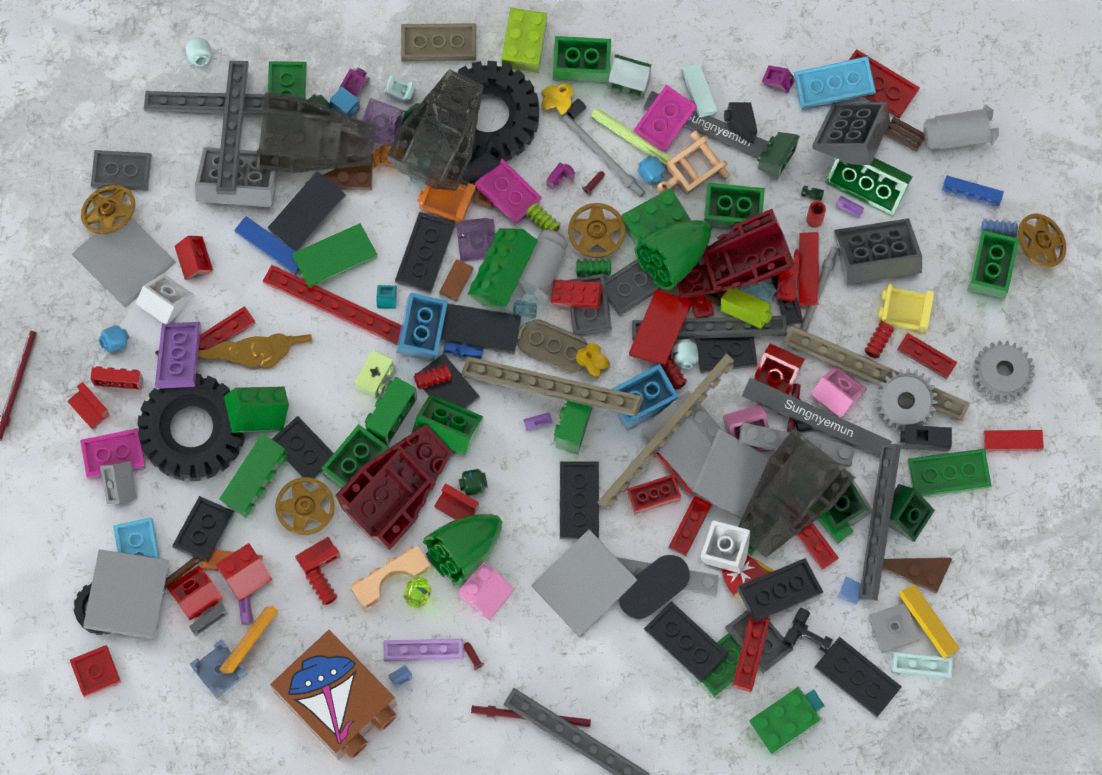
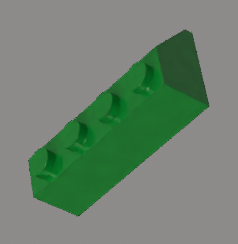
(874, 183)
(254, 475)

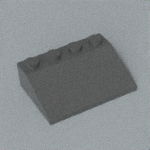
(853, 131)
(878, 251)

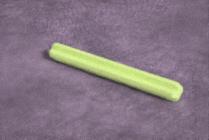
(630, 136)

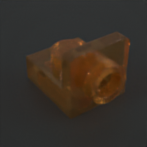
(380, 157)

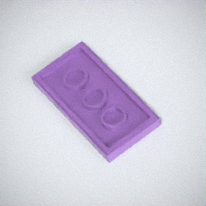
(178, 355)

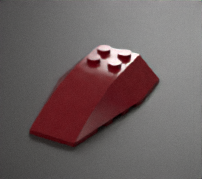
(740, 258)
(394, 486)

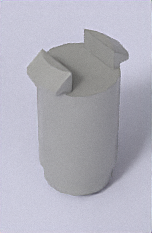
(960, 129)
(542, 266)

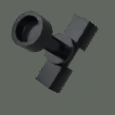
(800, 630)

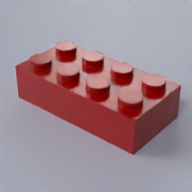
(576, 294)
(116, 378)
(654, 494)

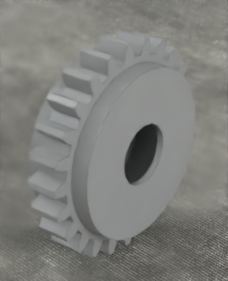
(1003, 356)
(909, 383)

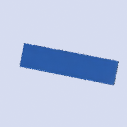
(267, 243)

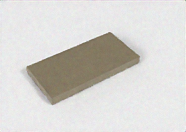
(438, 42)

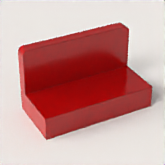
(193, 256)
(88, 406)
(456, 503)
(317, 555)

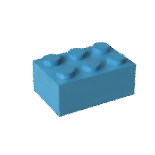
(421, 326)
(654, 389)

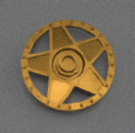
(108, 209)
(596, 230)
(1042, 240)
(305, 506)

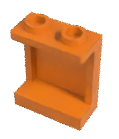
(447, 203)

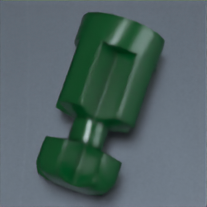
(814, 193)

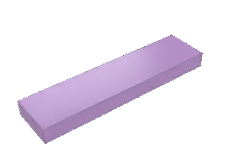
(423, 650)

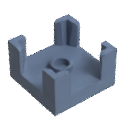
(209, 672)

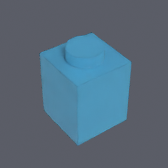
(345, 102)

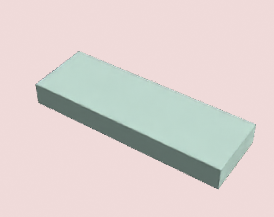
(699, 90)
(922, 665)

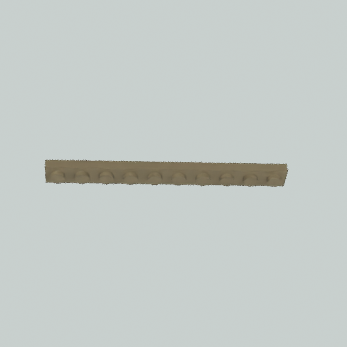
(865, 367)
(552, 386)
(661, 437)

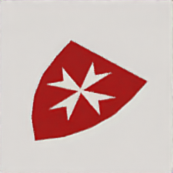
(750, 572)

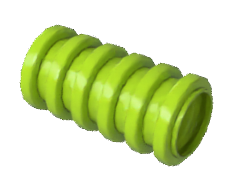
(542, 218)

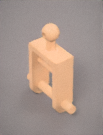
(677, 178)

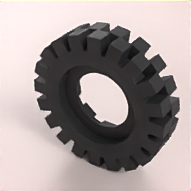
(521, 102)
(181, 460)

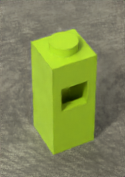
(746, 307)

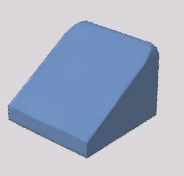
(850, 590)
(400, 676)

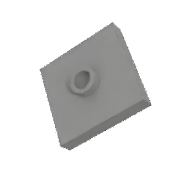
(893, 628)

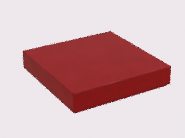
(95, 671)

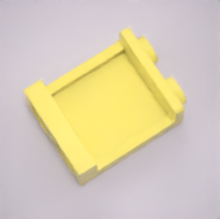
(906, 308)

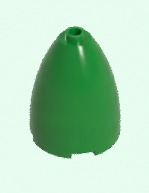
(673, 251)
(468, 543)

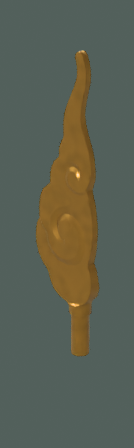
(256, 350)

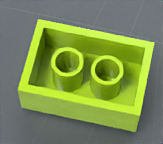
(524, 39)

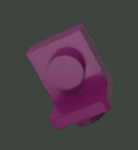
(779, 78)
(355, 81)
(557, 177)

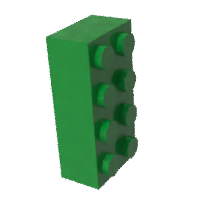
(502, 267)

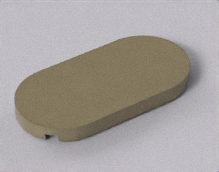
(551, 345)

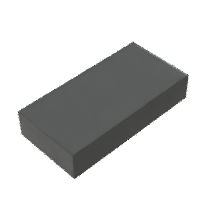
(208, 620)

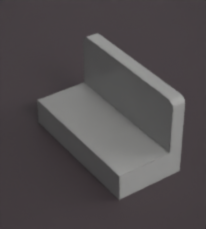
(118, 482)

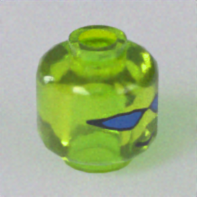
(417, 592)

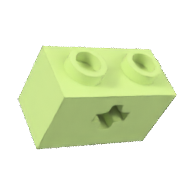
(375, 363)

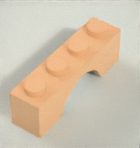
(411, 563)

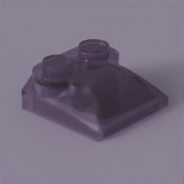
(386, 120)
(475, 238)

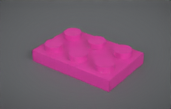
(665, 118)
(508, 191)
(112, 450)

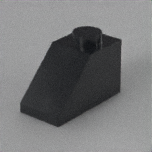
(741, 120)

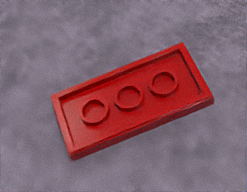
(889, 87)
(660, 328)

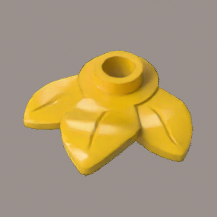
(557, 98)
(593, 359)

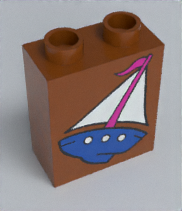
(335, 696)

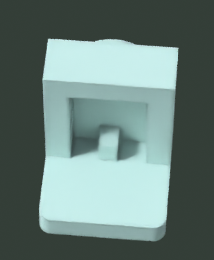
(400, 89)

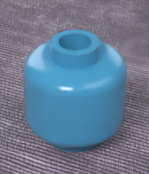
(651, 169)
(113, 339)

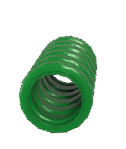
(593, 267)

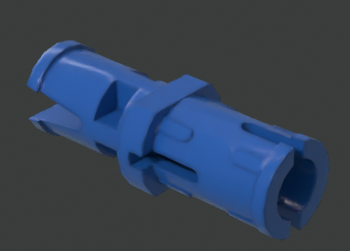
(463, 350)

